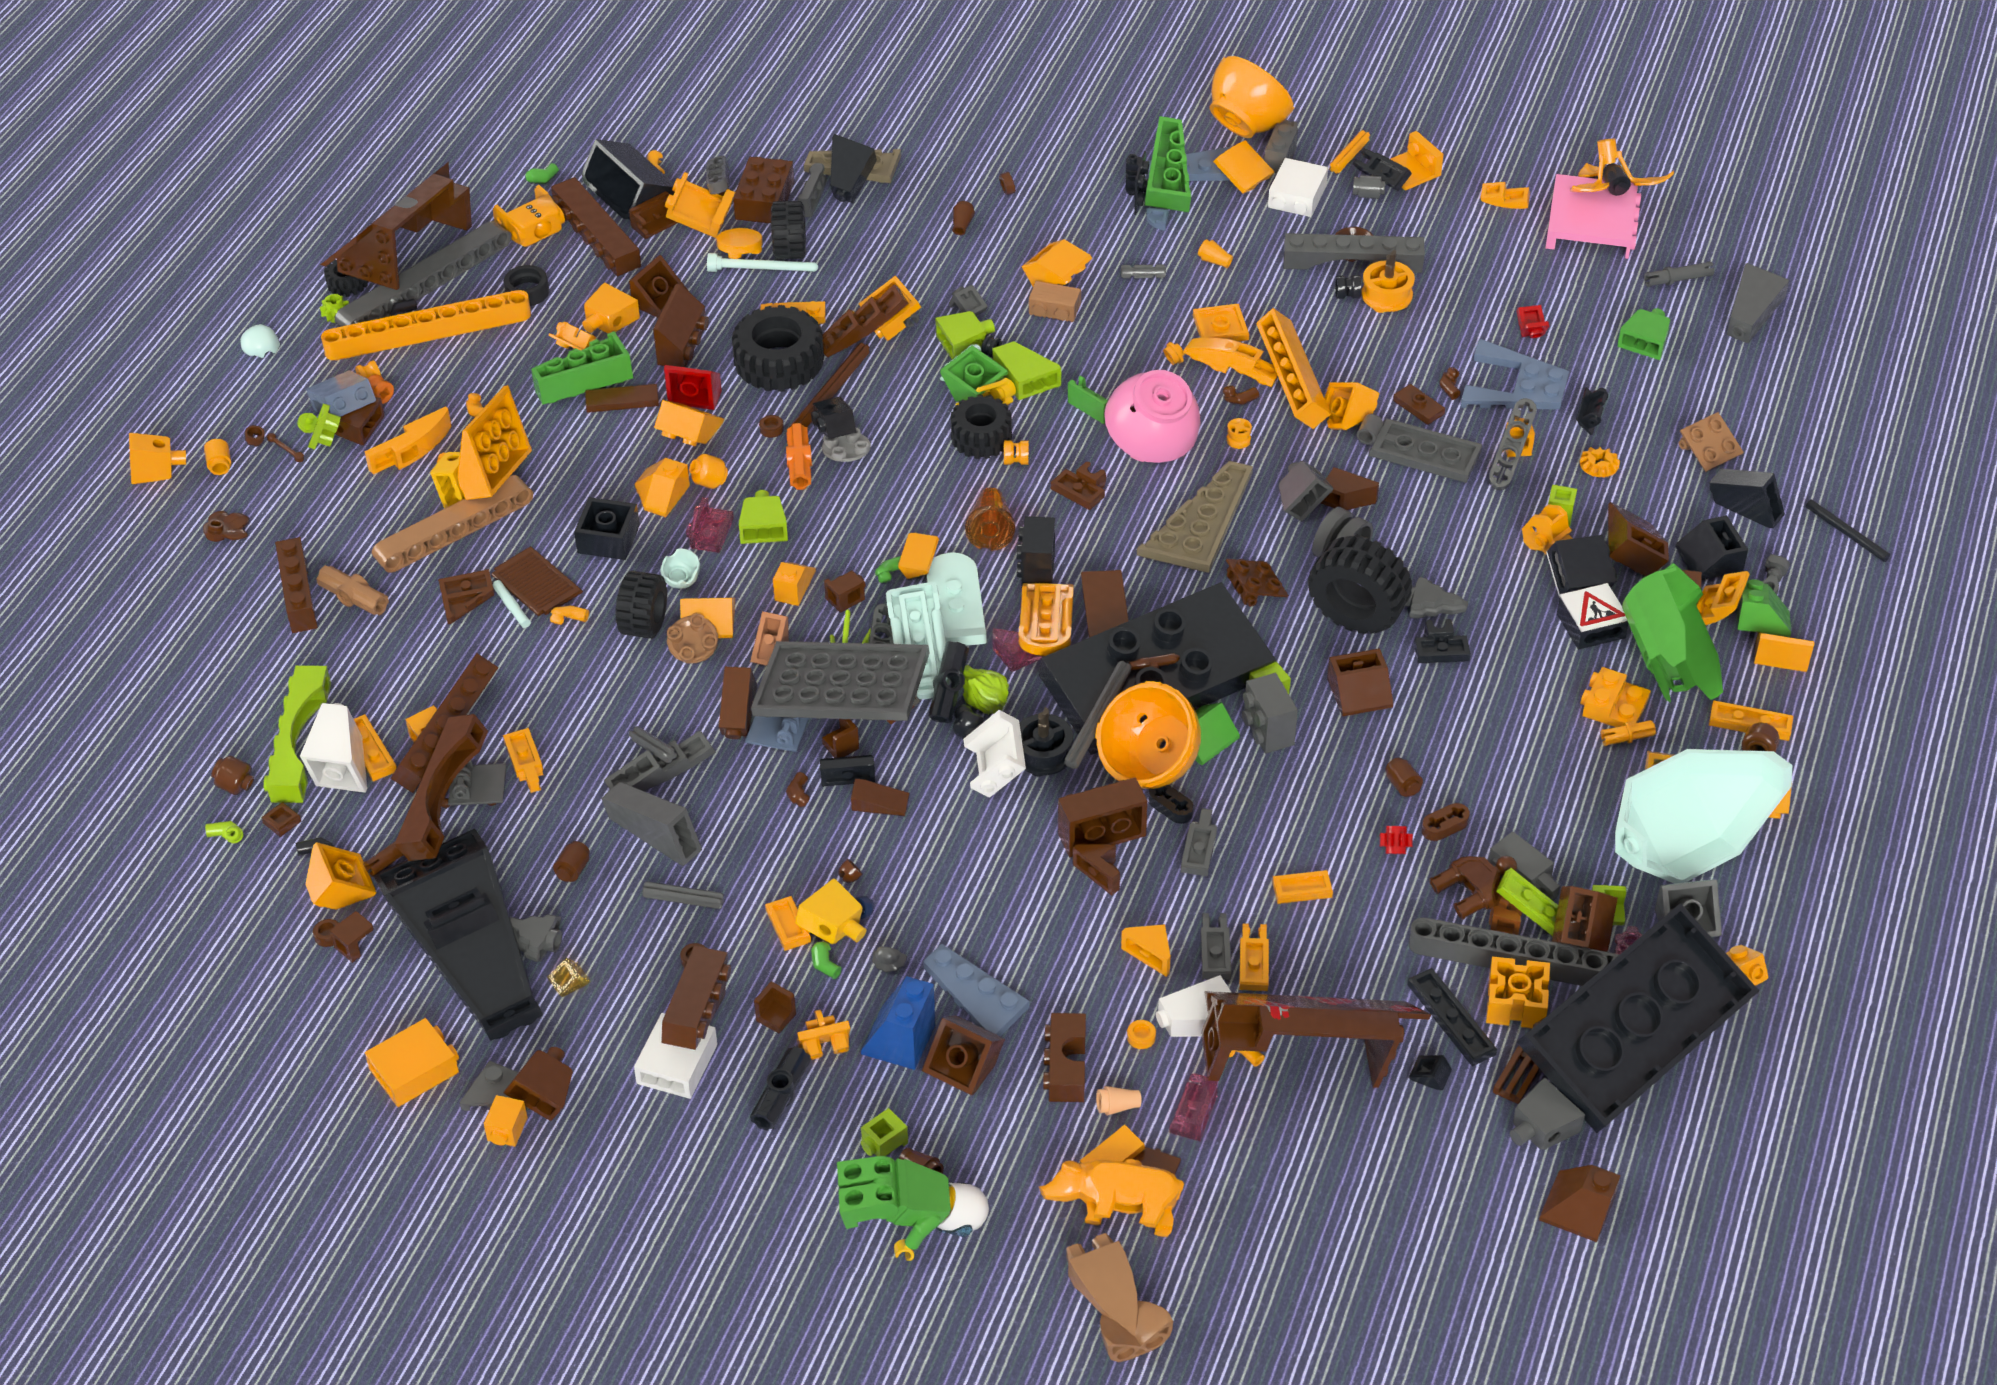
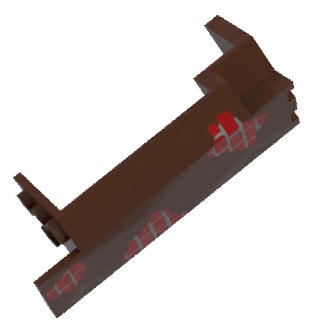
(1251, 1020)

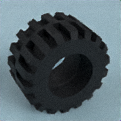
(788, 230)
(980, 426)
(641, 604)

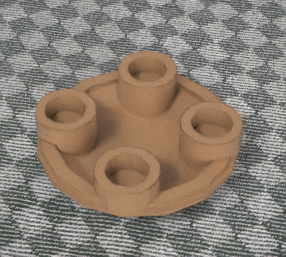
(692, 639)

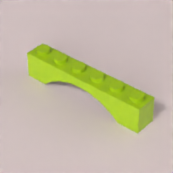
(307, 692)

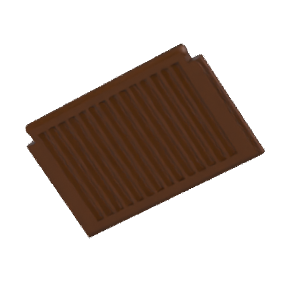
(536, 581)

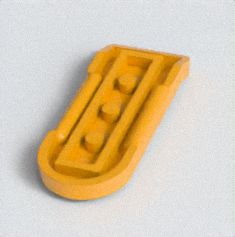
(1045, 617)

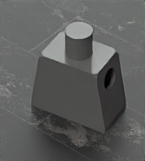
(1303, 489)
(1545, 1117)

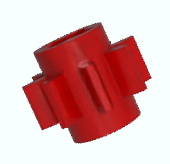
(1396, 839)

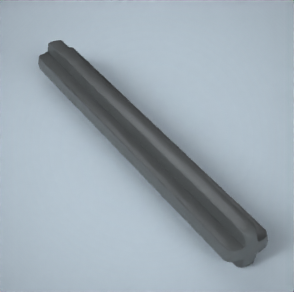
(1088, 730)

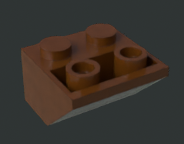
(1360, 682)
(1584, 918)

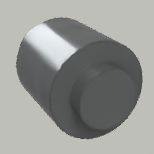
(1368, 187)

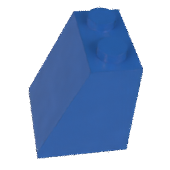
(903, 1025)

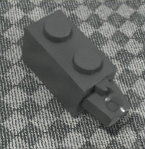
(1281, 144)
(1530, 863)

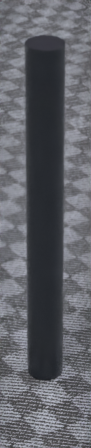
(1848, 530)

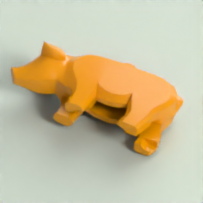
(1118, 1187)

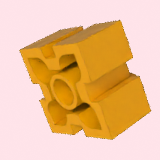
(1517, 992)

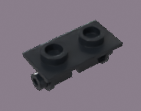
(1591, 409)

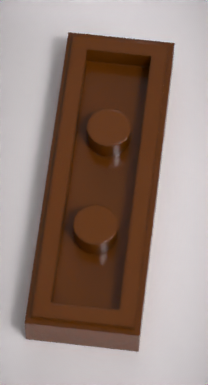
(621, 398)

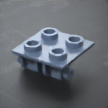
(777, 732)

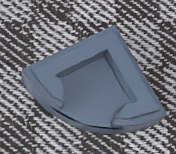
(1157, 218)

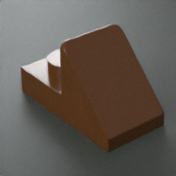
(1097, 863)

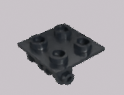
(1135, 178)

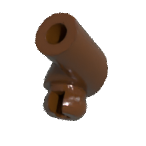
(1448, 383)
(1240, 398)
(795, 790)

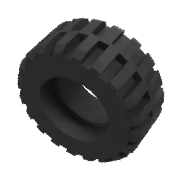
(780, 367)
(1375, 568)

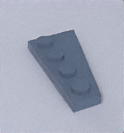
(978, 993)

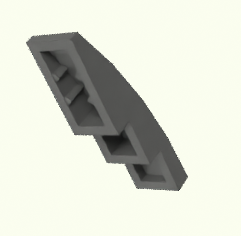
(649, 770)

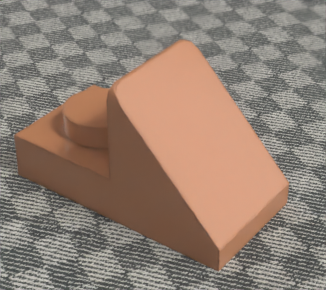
(770, 629)

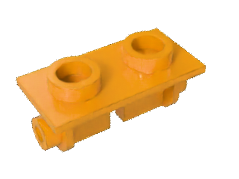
(567, 337)

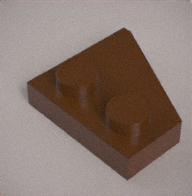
(465, 593)

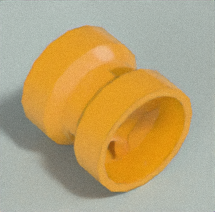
(1022, 452)

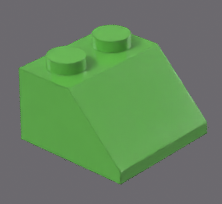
(1762, 610)

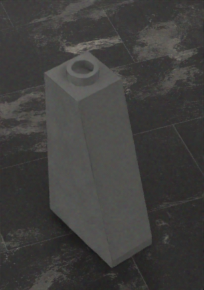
(1755, 301)
(653, 821)

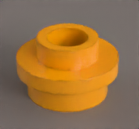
(1174, 353)

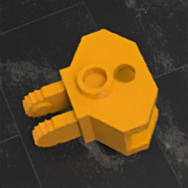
(1548, 529)

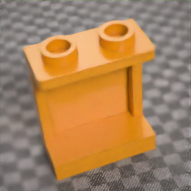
(697, 207)

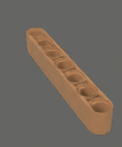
(450, 525)

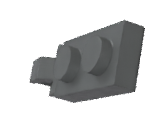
(1199, 845)

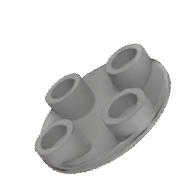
(846, 447)

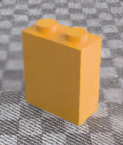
(412, 1061)

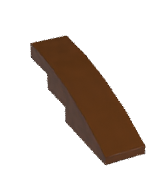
(856, 325)

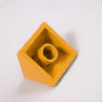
(716, 610)
(1783, 652)

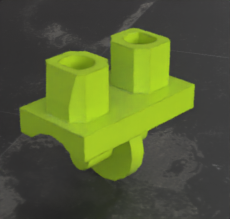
(322, 427)

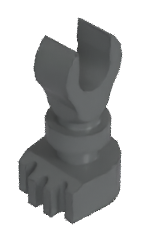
(1776, 568)

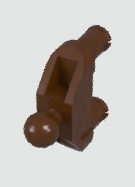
(1478, 877)

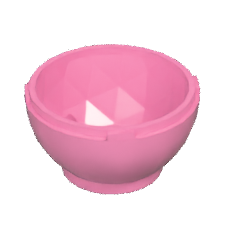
(1158, 428)

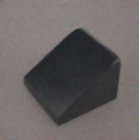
(1431, 1071)

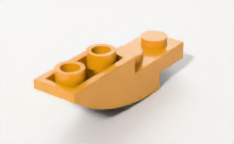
(1227, 353)
(413, 444)

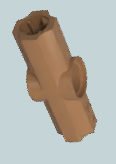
(352, 590)

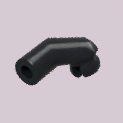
(403, 306)

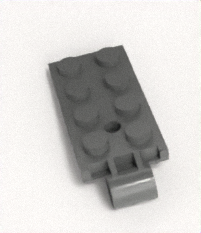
(1424, 449)

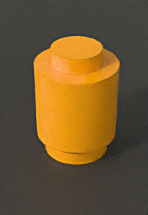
(217, 456)

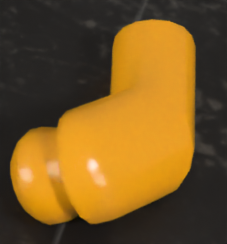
(653, 156)

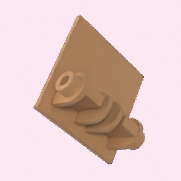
(1710, 441)

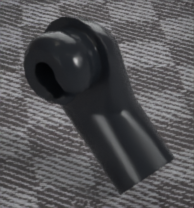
(305, 847)

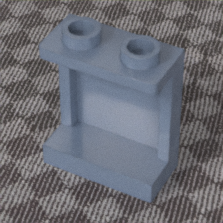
(343, 393)

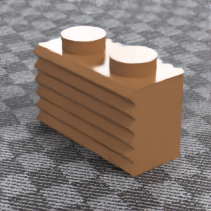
(1054, 301)

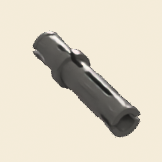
(1670, 275)

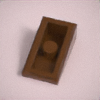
(878, 798)

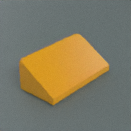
(917, 554)

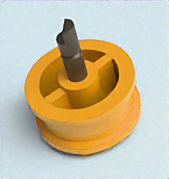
(1388, 285)

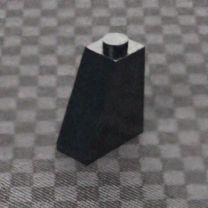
(849, 167)
(1749, 495)

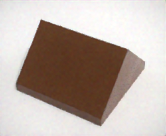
(654, 286)

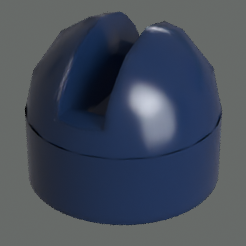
(867, 905)

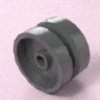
(1340, 524)

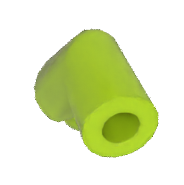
(227, 830)

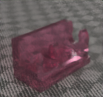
(1195, 1108)

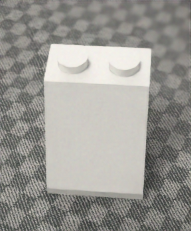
(335, 750)

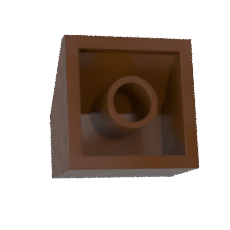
(962, 1054)

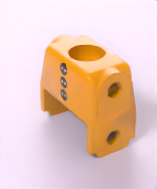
(532, 220)

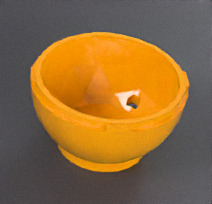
(1248, 97)
(1133, 747)

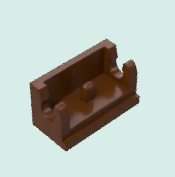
(650, 216)

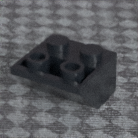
(1713, 548)

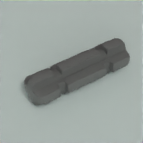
(1143, 271)

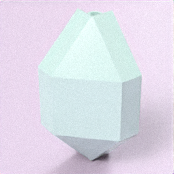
(1698, 810)

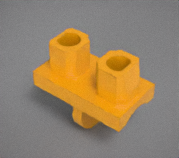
(820, 1033)

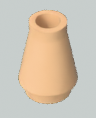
(1115, 1100)

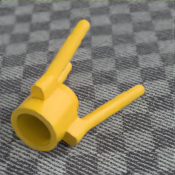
(999, 390)

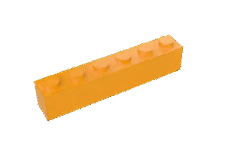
(1293, 368)

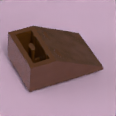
(1635, 542)

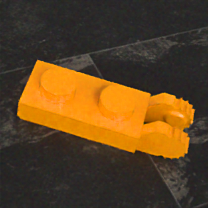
(1254, 960)

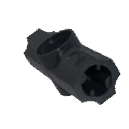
(952, 667)
(786, 1077)

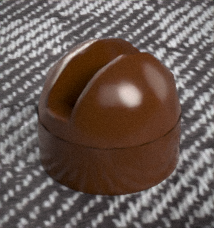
(249, 435)
(849, 871)

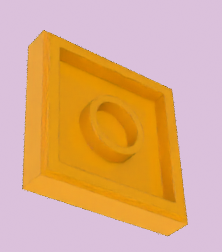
(1221, 322)

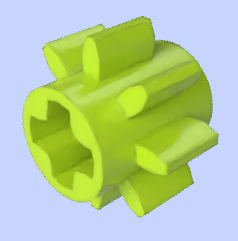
(331, 305)

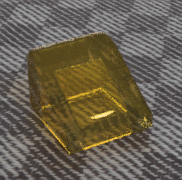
(568, 977)

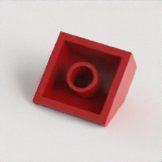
(692, 387)

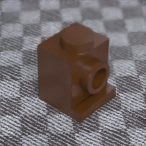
(845, 591)

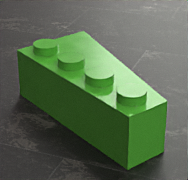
(1168, 171)
(582, 370)

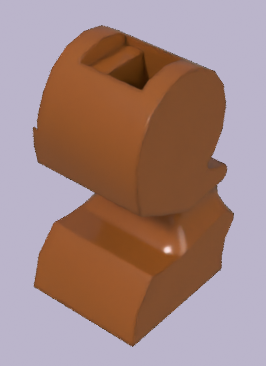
(1505, 917)

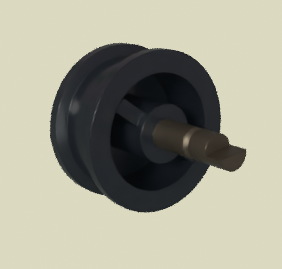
(1045, 743)

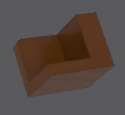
(843, 740)
(349, 933)
(775, 1007)

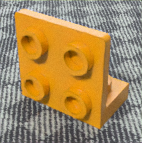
(1421, 159)

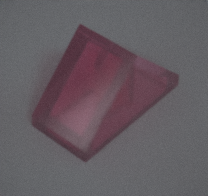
(1009, 651)

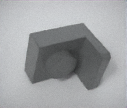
(968, 300)

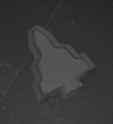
(1432, 600)
(537, 935)

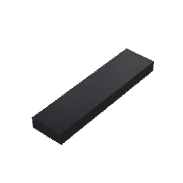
(1452, 1017)

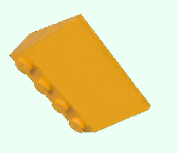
(492, 447)

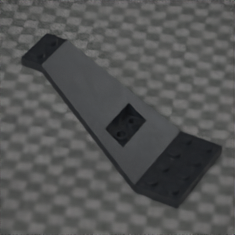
(465, 930)

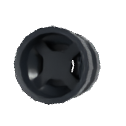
(1348, 287)

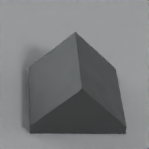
(1698, 898)

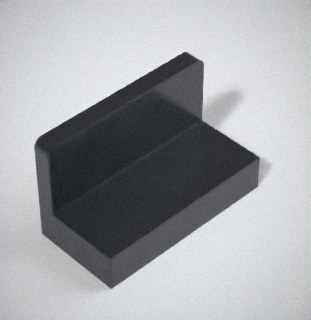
(846, 769)

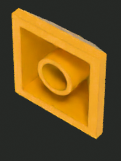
(337, 877)

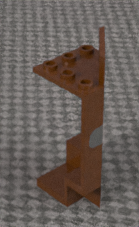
(373, 251)

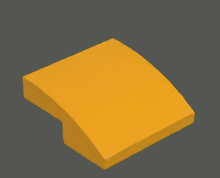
(1243, 166)
(1722, 598)

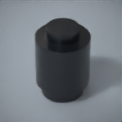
(1617, 179)

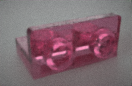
(709, 527)

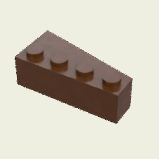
(696, 998)

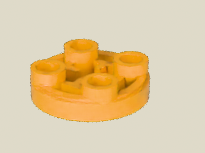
(739, 242)

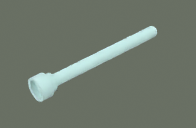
(716, 263)

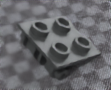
(478, 785)

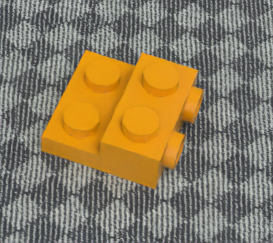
(895, 324)
(1613, 699)

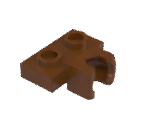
(1082, 487)

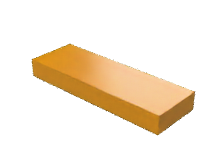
(1741, 718)
(376, 757)

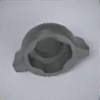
(888, 959)

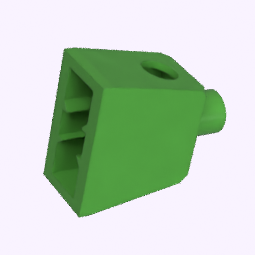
(1645, 333)

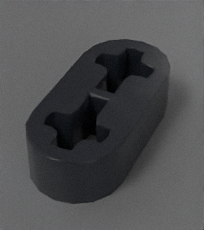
(1172, 801)

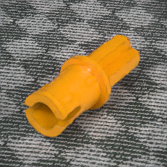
(1628, 732)

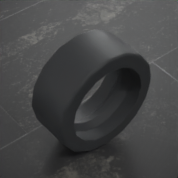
(530, 274)

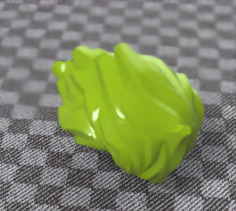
(985, 689)

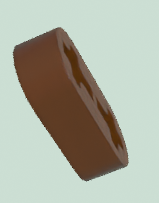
(1447, 824)

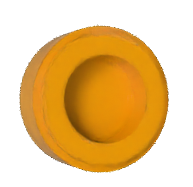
(1141, 1034)

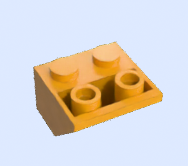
(1056, 263)

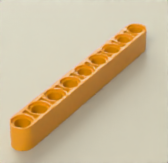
(426, 325)

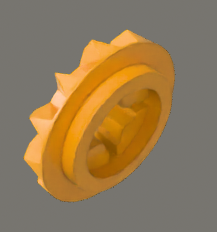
(1603, 468)

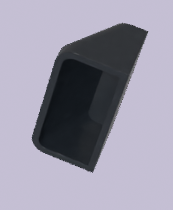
(622, 176)

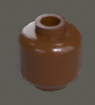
(1761, 738)
(232, 775)

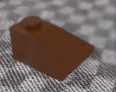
(1581, 1200)

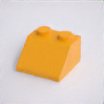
(687, 422)

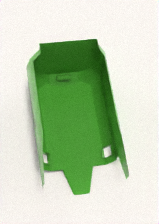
(1672, 632)

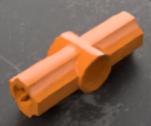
(798, 456)

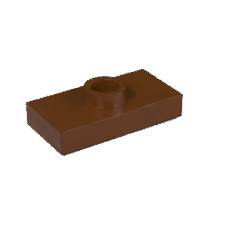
(1419, 404)

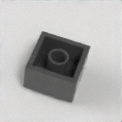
(1270, 713)

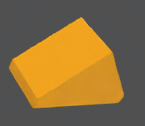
(1149, 946)

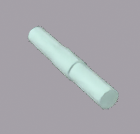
(511, 604)

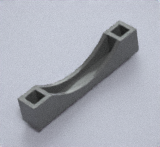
(1308, 250)

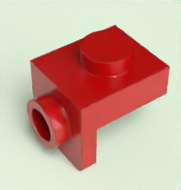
(1532, 321)

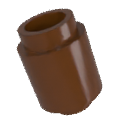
(1403, 777)
(571, 861)

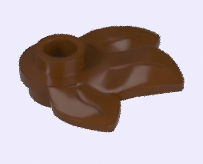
(225, 525)

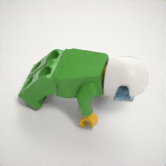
(908, 1197)

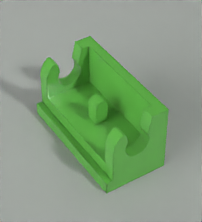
(1086, 399)

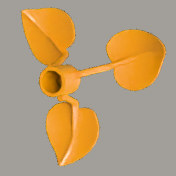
(1607, 154)

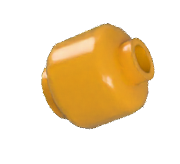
(708, 471)

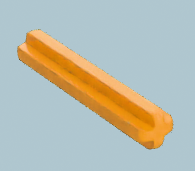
(1349, 151)

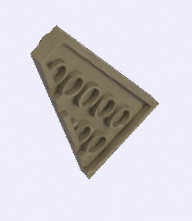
(1200, 524)

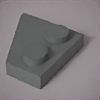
(489, 1083)

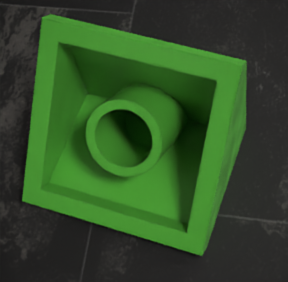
(969, 372)
(1216, 731)

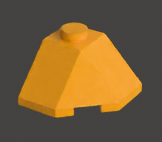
(1349, 404)
(662, 486)

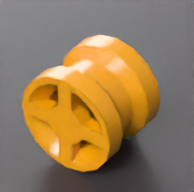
(368, 370)
(1239, 433)

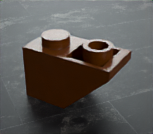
(1350, 490)

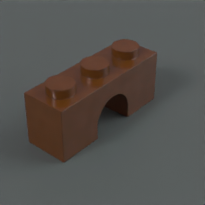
(1065, 1076)

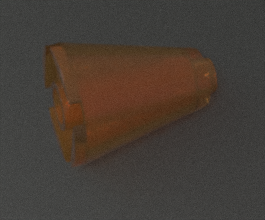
(990, 521)

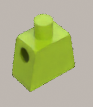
(961, 330)
(762, 519)

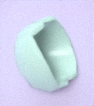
(259, 340)
(680, 568)

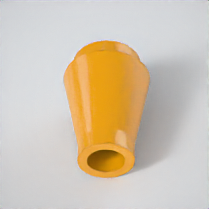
(1213, 253)

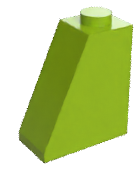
(1027, 369)

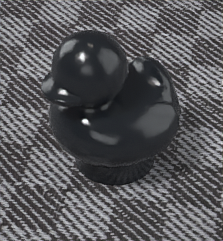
(966, 721)

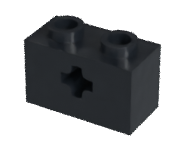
(833, 417)

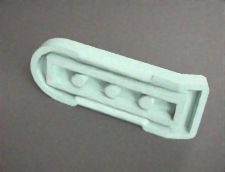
(959, 598)
(918, 620)

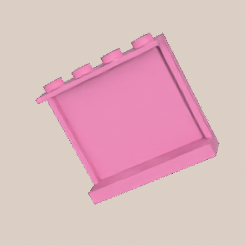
(1593, 215)

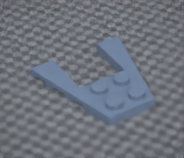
(1535, 381)

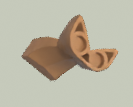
(1108, 1283)

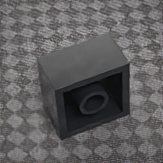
(607, 528)
(1036, 550)

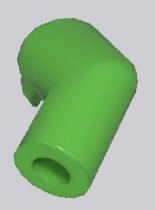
(885, 568)

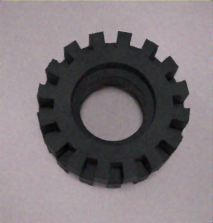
(340, 284)

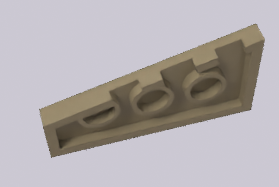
(882, 171)

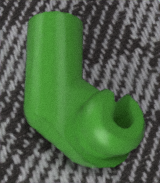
(541, 176)
(821, 960)

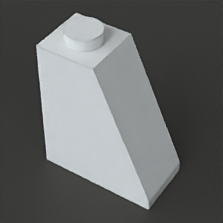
(1186, 1010)

